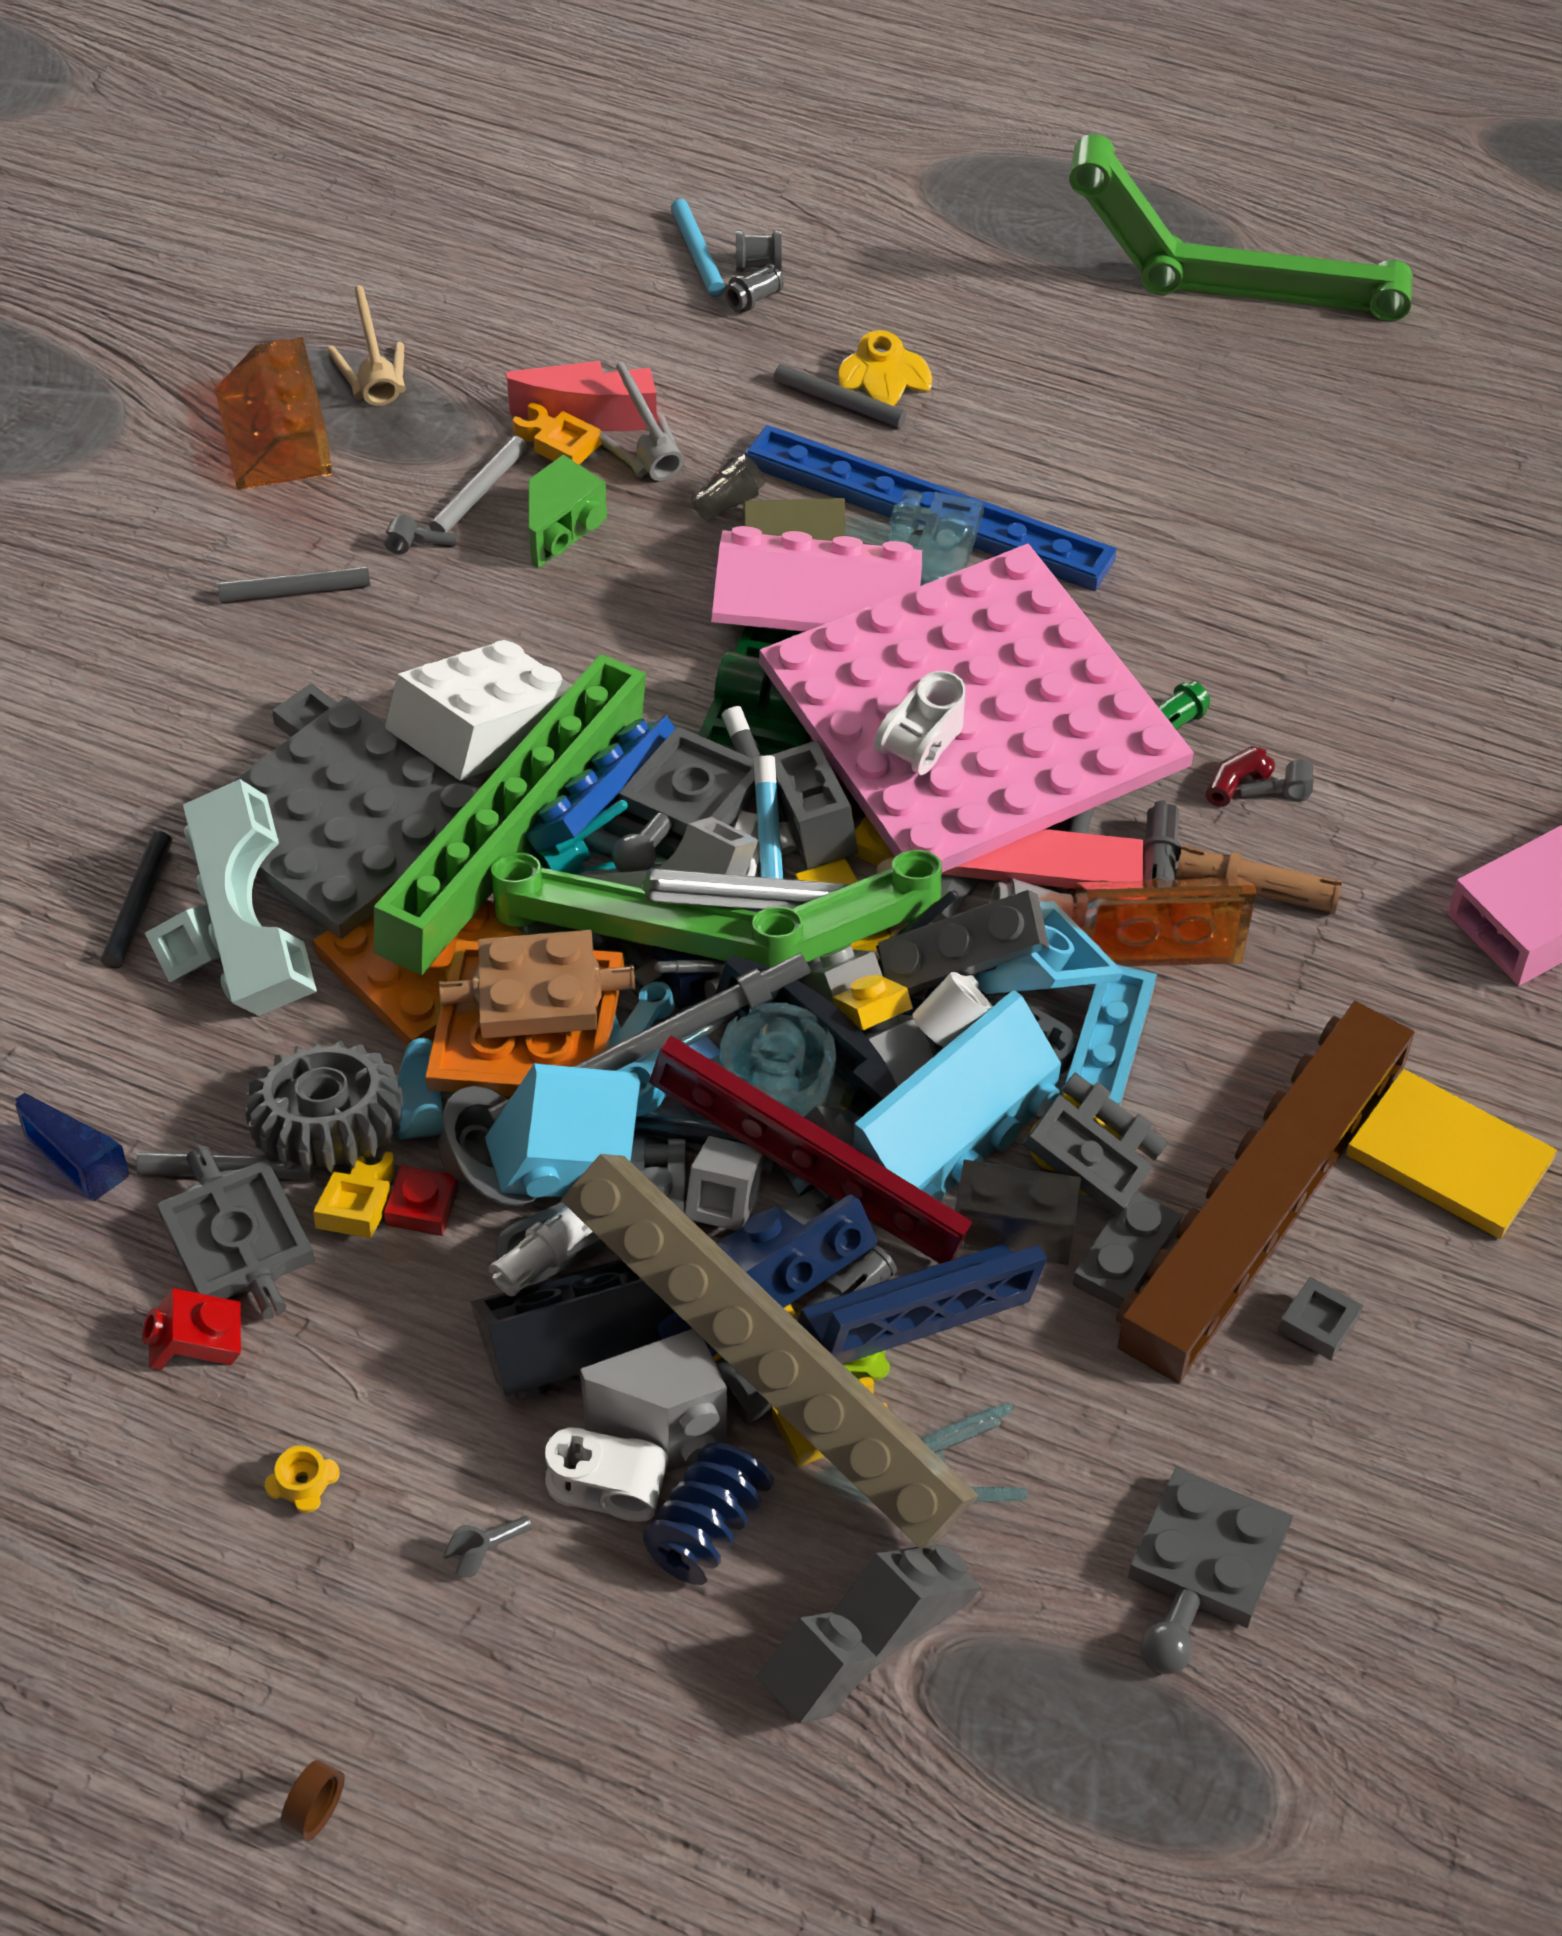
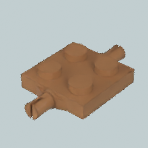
(537, 984)

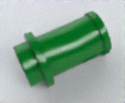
(1187, 703)

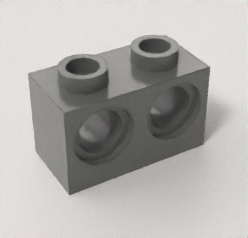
(814, 805)

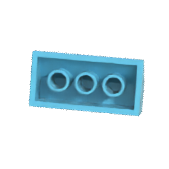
(964, 1100)

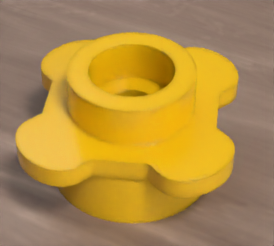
(297, 1462)

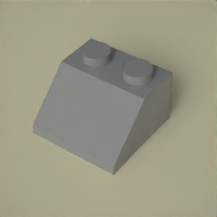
(659, 1395)

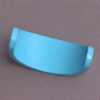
(421, 1107)

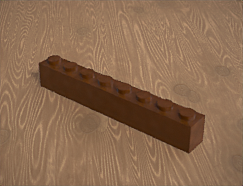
(1263, 1191)

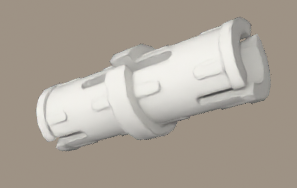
(543, 1247)

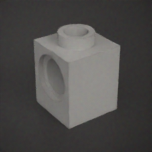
(724, 1183)

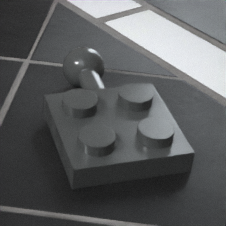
(681, 785)
(1208, 1554)

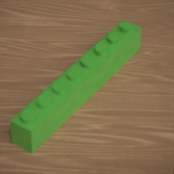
(454, 871)

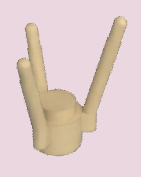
(377, 378)

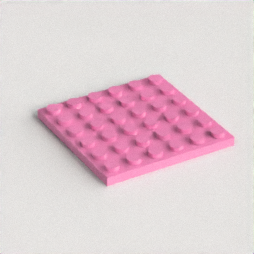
(1046, 709)

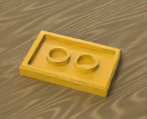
(1451, 1153)

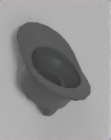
(465, 1147)

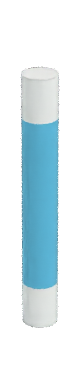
(768, 817)

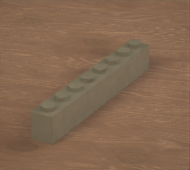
(770, 1349)

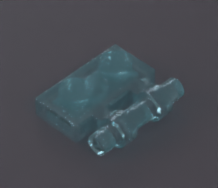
(947, 531)

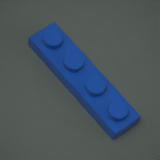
(597, 786)

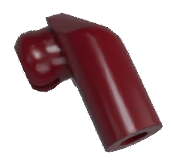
(1230, 771)

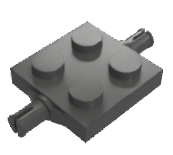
(236, 1231)

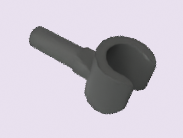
(404, 531)
(1296, 784)
(643, 968)
(474, 1543)

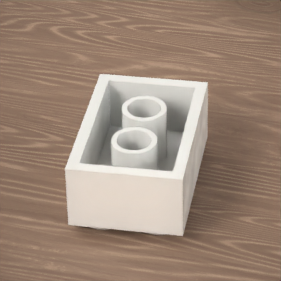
(473, 706)

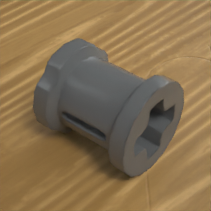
(758, 250)

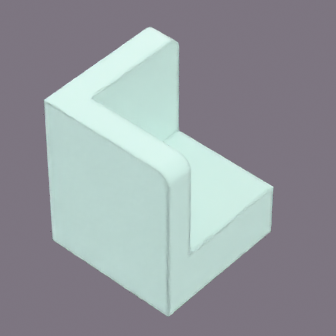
(183, 942)

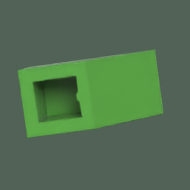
(563, 507)

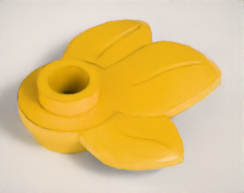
(884, 373)

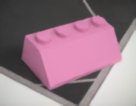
(803, 580)

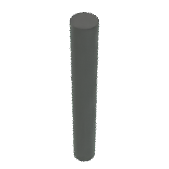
(840, 396)
(294, 584)
(176, 1165)

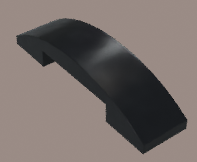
(856, 1057)

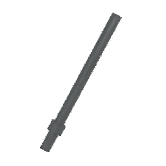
(751, 990)

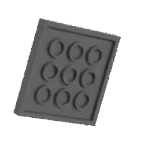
(349, 813)

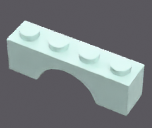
(231, 837)

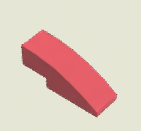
(583, 393)

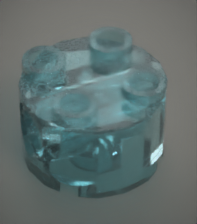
(782, 1055)

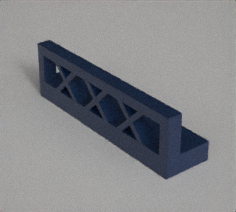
(924, 1302)

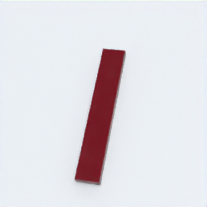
(808, 1150)

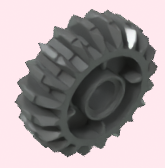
(324, 1106)

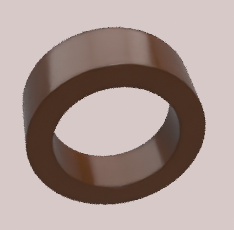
(312, 1800)

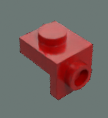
(193, 1327)

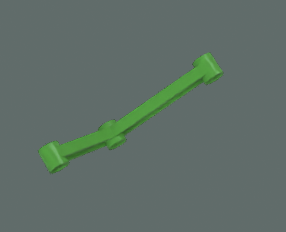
(1172, 265)
(897, 895)

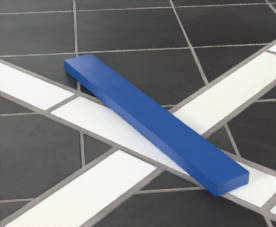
(881, 488)

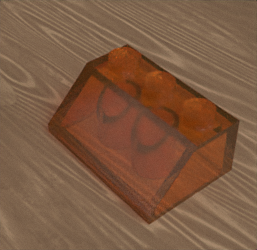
(273, 417)
(1167, 920)

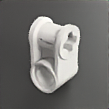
(924, 721)
(951, 1008)
(609, 1475)

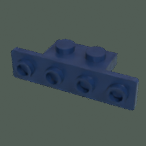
(792, 1256)

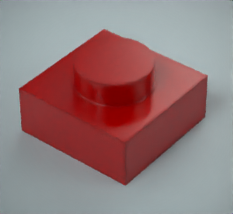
(421, 1200)

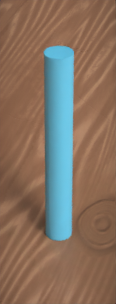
(697, 247)

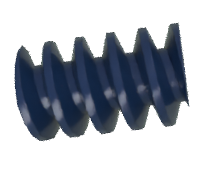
(704, 1509)

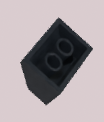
(566, 1326)

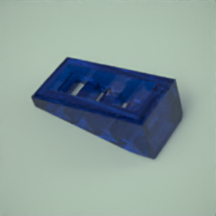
(79, 1151)

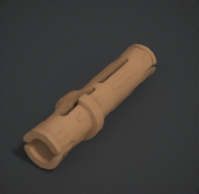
(1269, 880)

